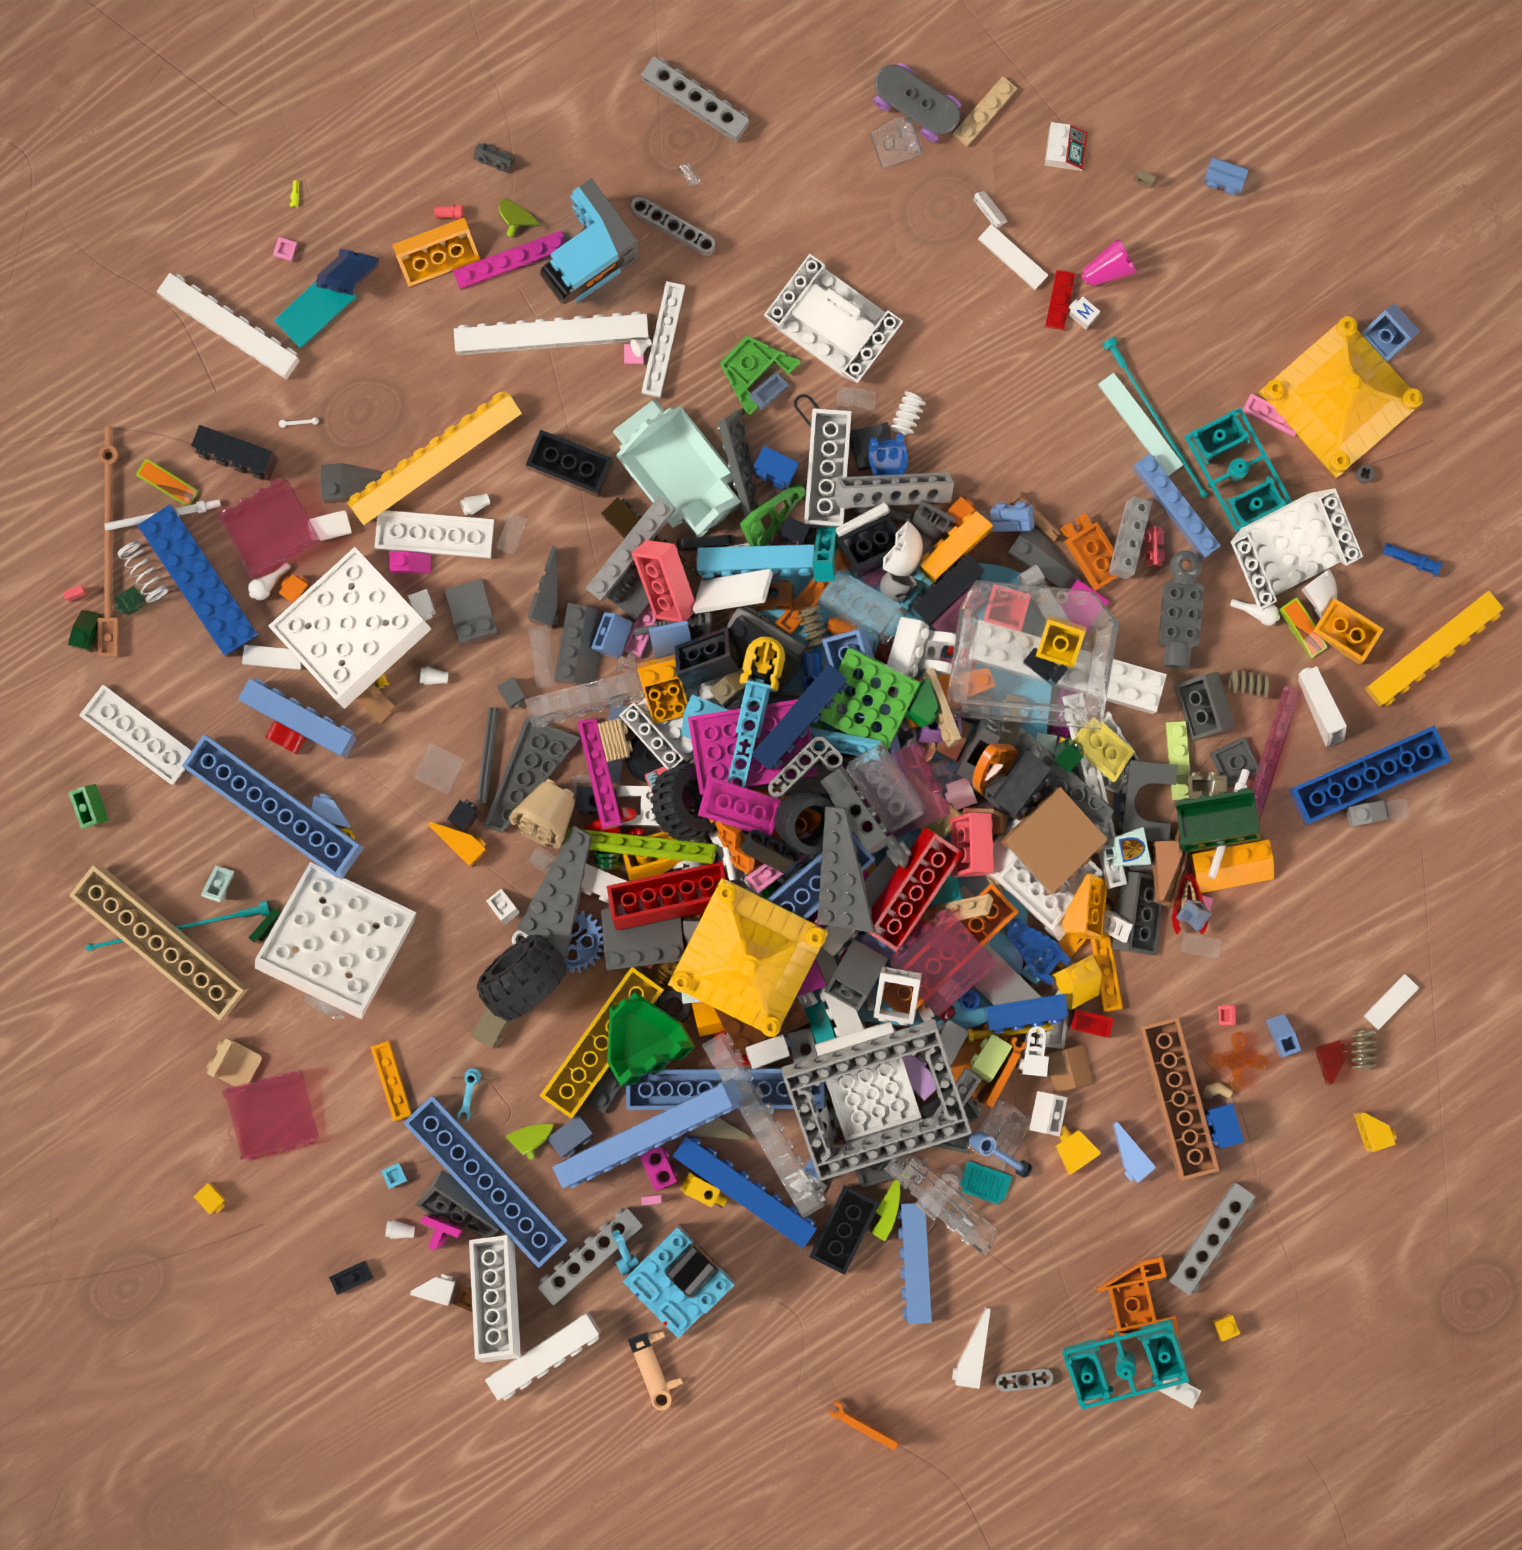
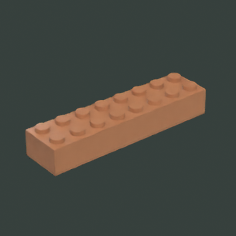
(1178, 1099)

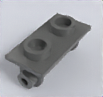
(485, 155)

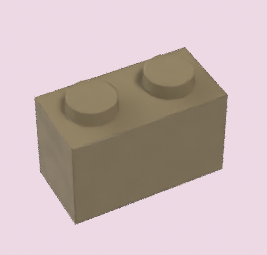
(489, 1029)

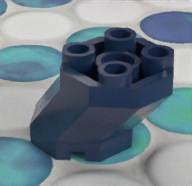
(346, 272)

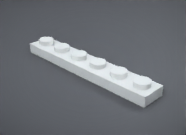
(663, 339)

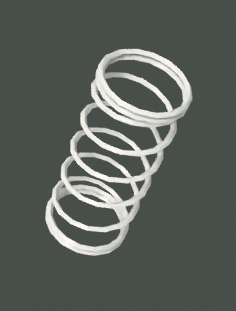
(162, 588)

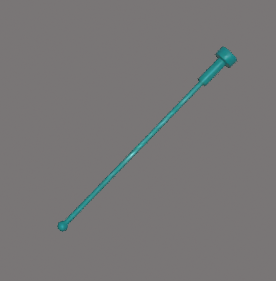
(1110, 344)
(261, 909)

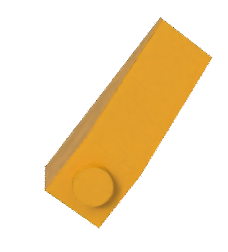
(463, 844)

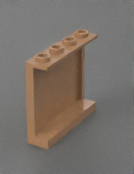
(1054, 840)

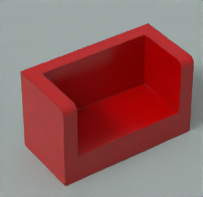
(1091, 1023)

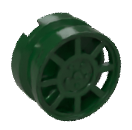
(607, 860)

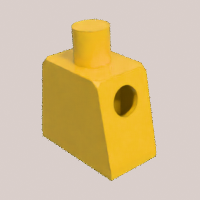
(1075, 1150)
(696, 1187)

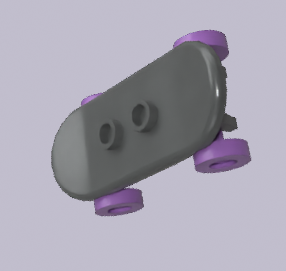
(917, 100)

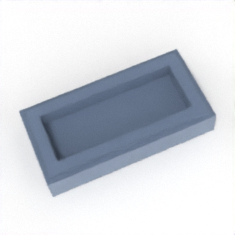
(769, 390)

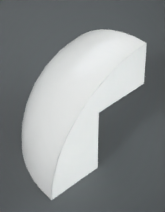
(906, 553)
(1321, 592)

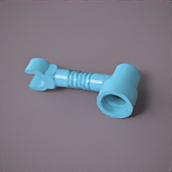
(923, 582)
(469, 1090)
(627, 1262)

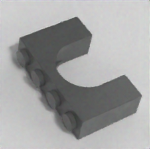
(1139, 774)

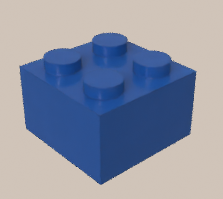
(775, 468)
(1223, 1125)

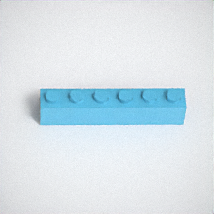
(739, 560)

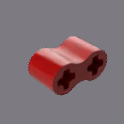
(285, 737)

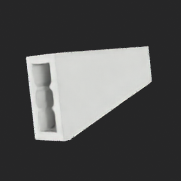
(1322, 706)

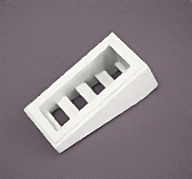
(1113, 924)

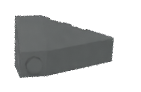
(343, 480)
(1036, 548)
(545, 603)
(450, 1200)

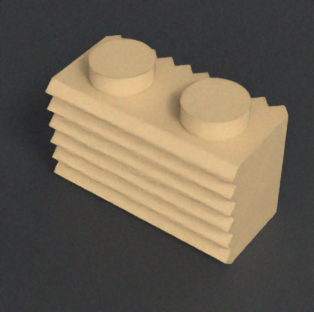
(614, 740)

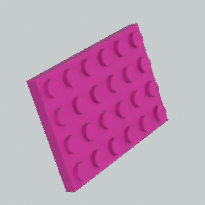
(715, 743)

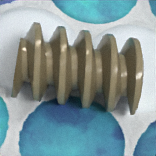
(813, 626)
(1249, 683)
(1363, 1049)

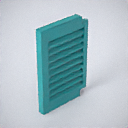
(985, 1183)

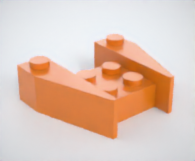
(1132, 1298)

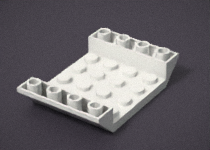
(847, 366)
(1295, 544)
(665, 738)
(1023, 886)
(873, 1097)

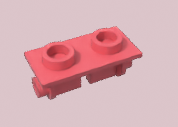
(1153, 537)

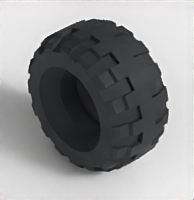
(521, 977)

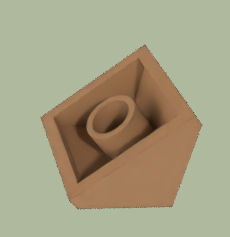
(1069, 1068)

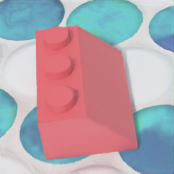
(973, 837)

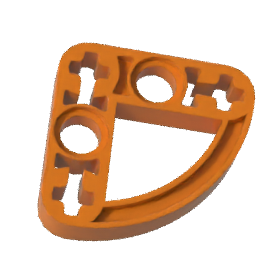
(1001, 757)

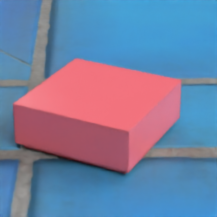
(75, 593)

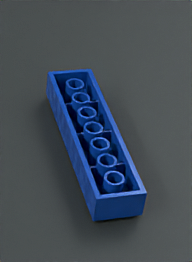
(198, 580)
(1369, 775)
(744, 1191)

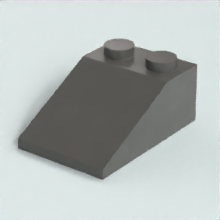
(471, 612)

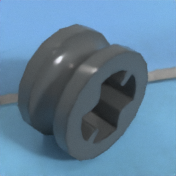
(1370, 476)

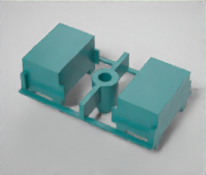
(1220, 438)
(1090, 1374)

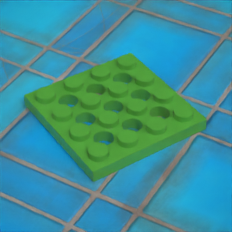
(889, 677)

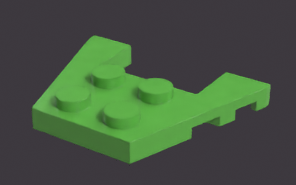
(748, 363)

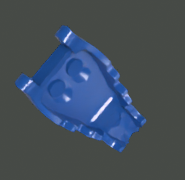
(888, 456)
(1038, 951)

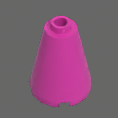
(1109, 265)

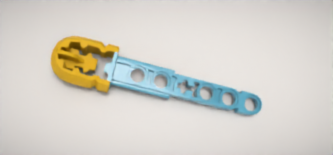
(758, 692)

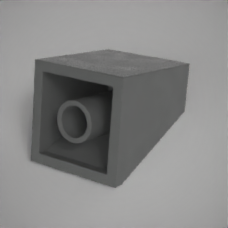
(856, 974)

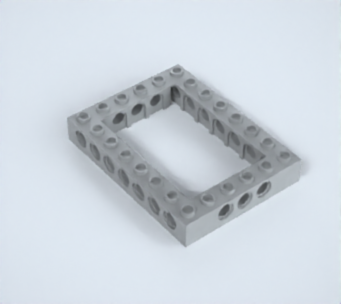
(890, 1143)

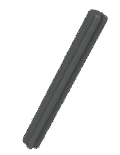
(487, 755)

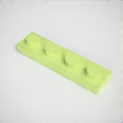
(1179, 755)

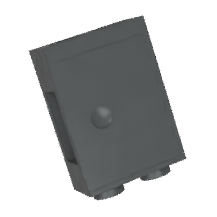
(985, 733)

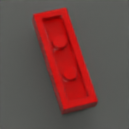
(1060, 300)

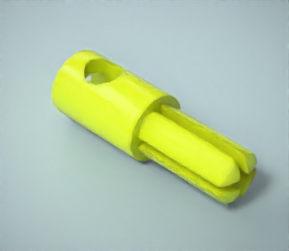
(294, 199)

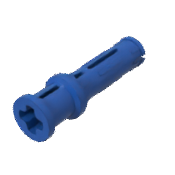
(1420, 562)

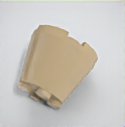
(545, 814)

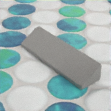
(786, 640)

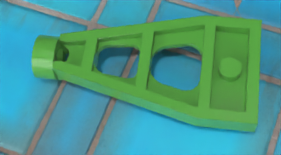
(752, 525)

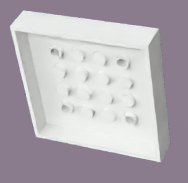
(349, 627)
(335, 940)

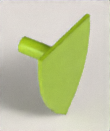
(515, 216)
(530, 1138)

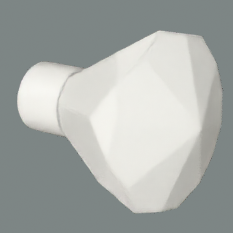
(639, 346)

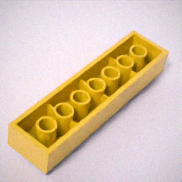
(588, 1059)

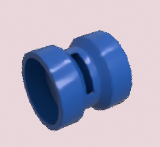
(969, 1000)

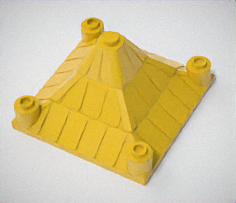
(1341, 397)
(748, 957)

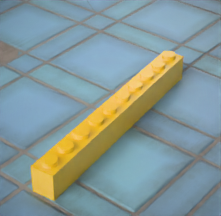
(434, 457)

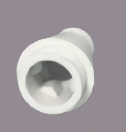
(474, 503)
(432, 676)
(397, 1230)

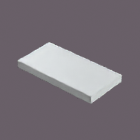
(732, 591)

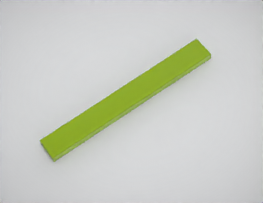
(651, 846)

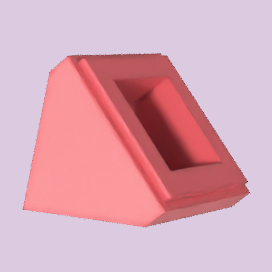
(1227, 1015)

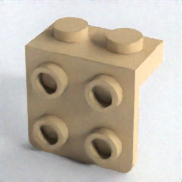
(233, 1063)

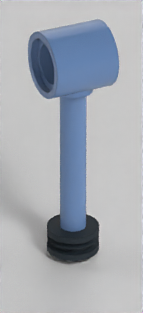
(989, 1147)

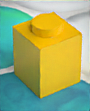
(210, 1199)
(1225, 1327)

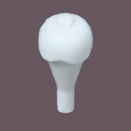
(261, 587)
(1267, 615)

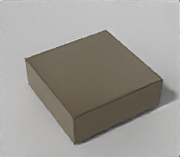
(1144, 178)

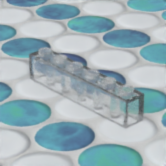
(584, 699)

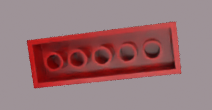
(912, 889)
(663, 895)

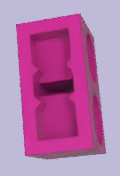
(654, 1169)

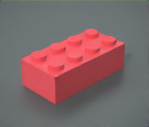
(664, 580)

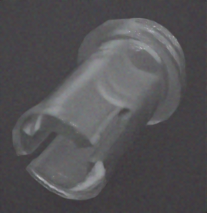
(690, 176)

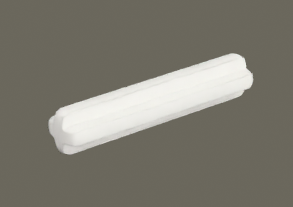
(863, 519)

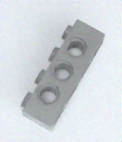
(1130, 537)

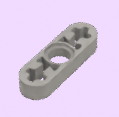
(1038, 1372)

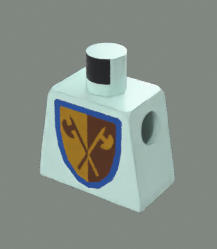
(1128, 849)

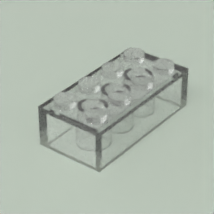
(862, 606)
(886, 787)

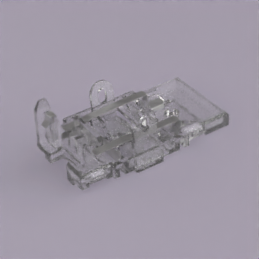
(933, 1198)

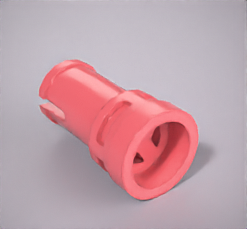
(453, 211)

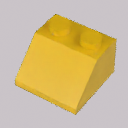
(1061, 641)
(1079, 981)
(1374, 1133)

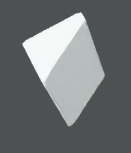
(989, 209)
(331, 525)
(767, 1051)

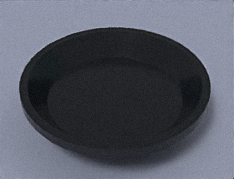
(641, 760)

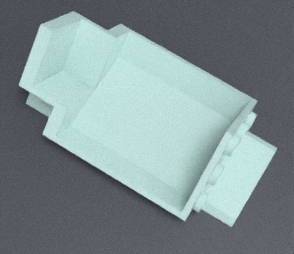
(677, 464)

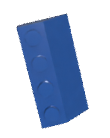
(1026, 1012)

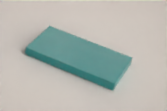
(311, 313)

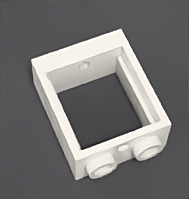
(900, 977)

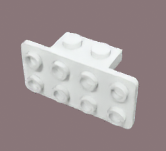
(833, 318)

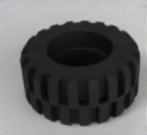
(669, 805)

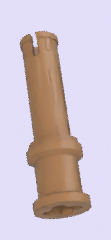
(1046, 526)

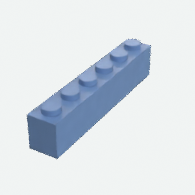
(1176, 506)
(915, 1264)

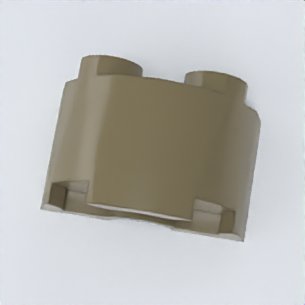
(1206, 785)

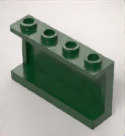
(1218, 820)

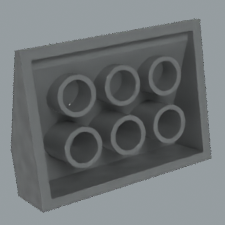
(642, 944)

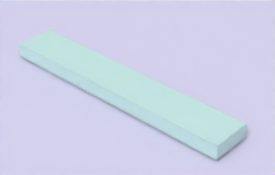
(1140, 424)

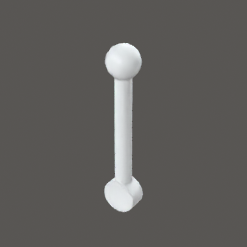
(282, 423)

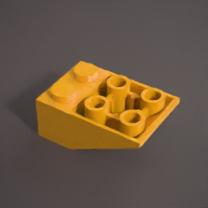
(663, 688)

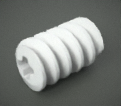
(907, 413)

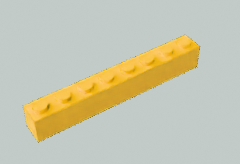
(1434, 648)

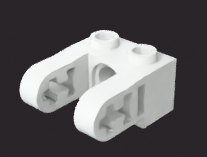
(932, 651)
(646, 818)
(1033, 1059)

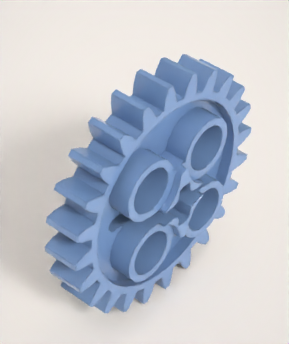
(588, 954)

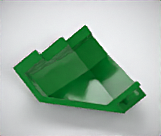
(643, 1039)

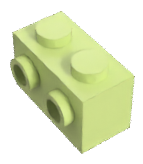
(990, 1058)

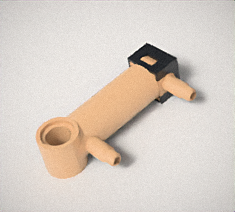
(649, 1367)

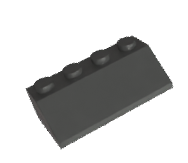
(576, 660)
(1138, 908)

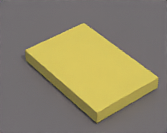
(1105, 750)

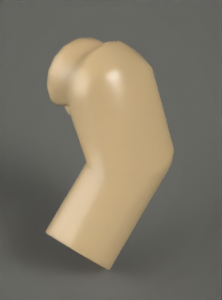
(1215, 1089)

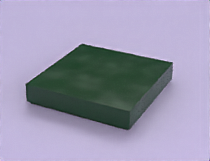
(265, 926)

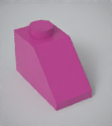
(410, 562)

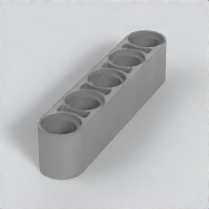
(667, 219)

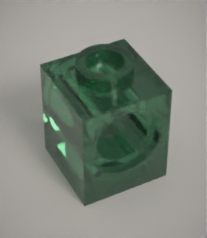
(129, 601)

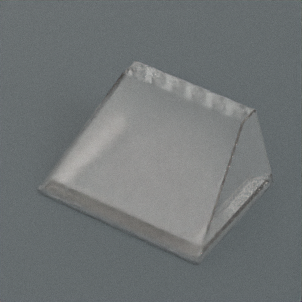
(1000, 629)

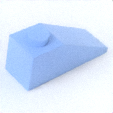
(1132, 1157)

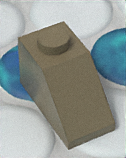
(729, 688)

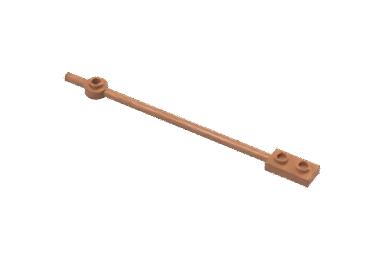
(108, 627)

